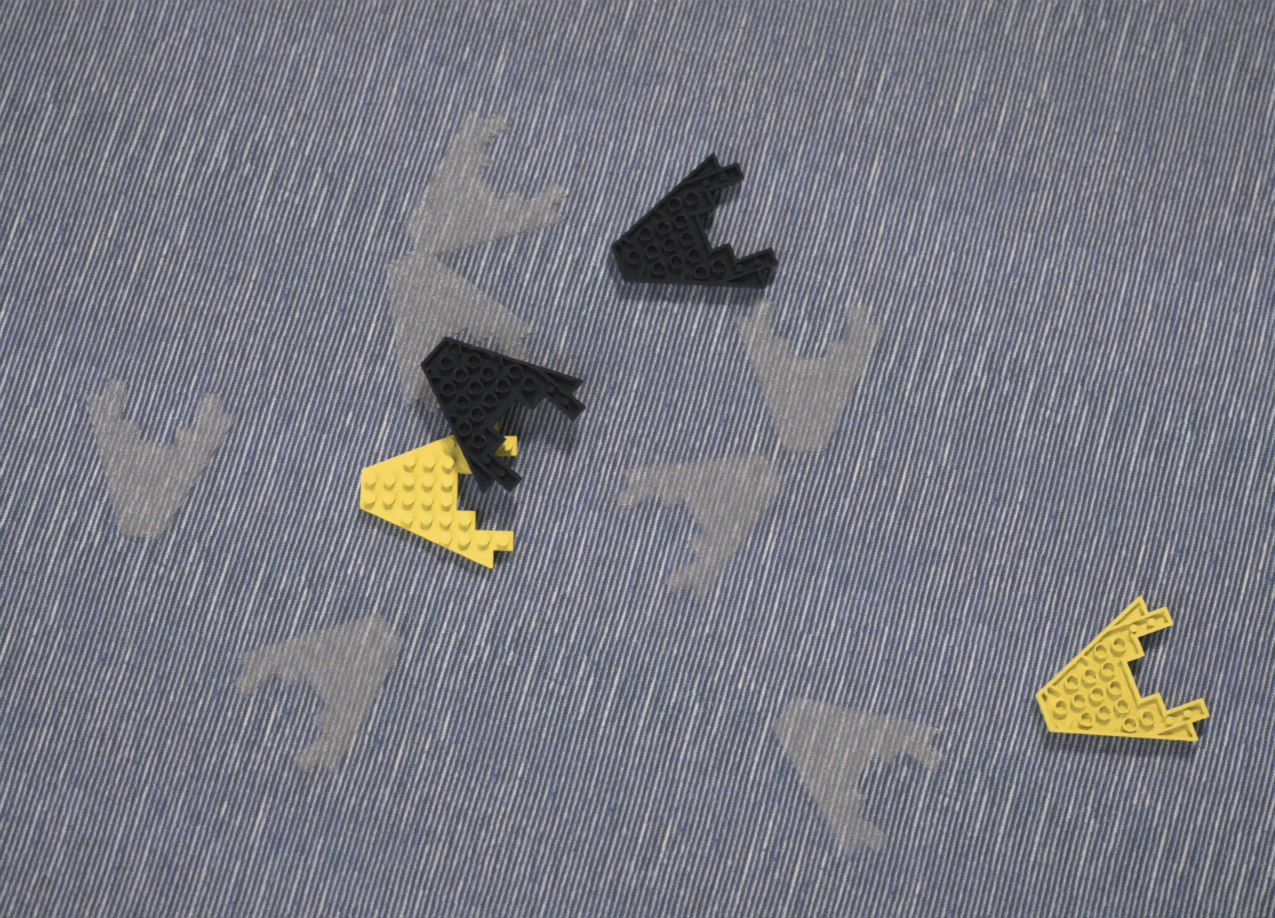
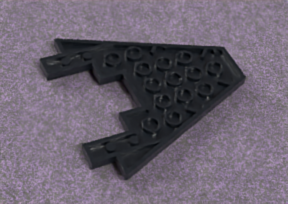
(673, 245)
(479, 388)

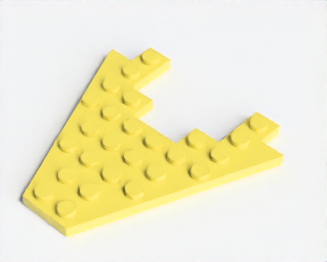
(421, 497)
(1099, 693)

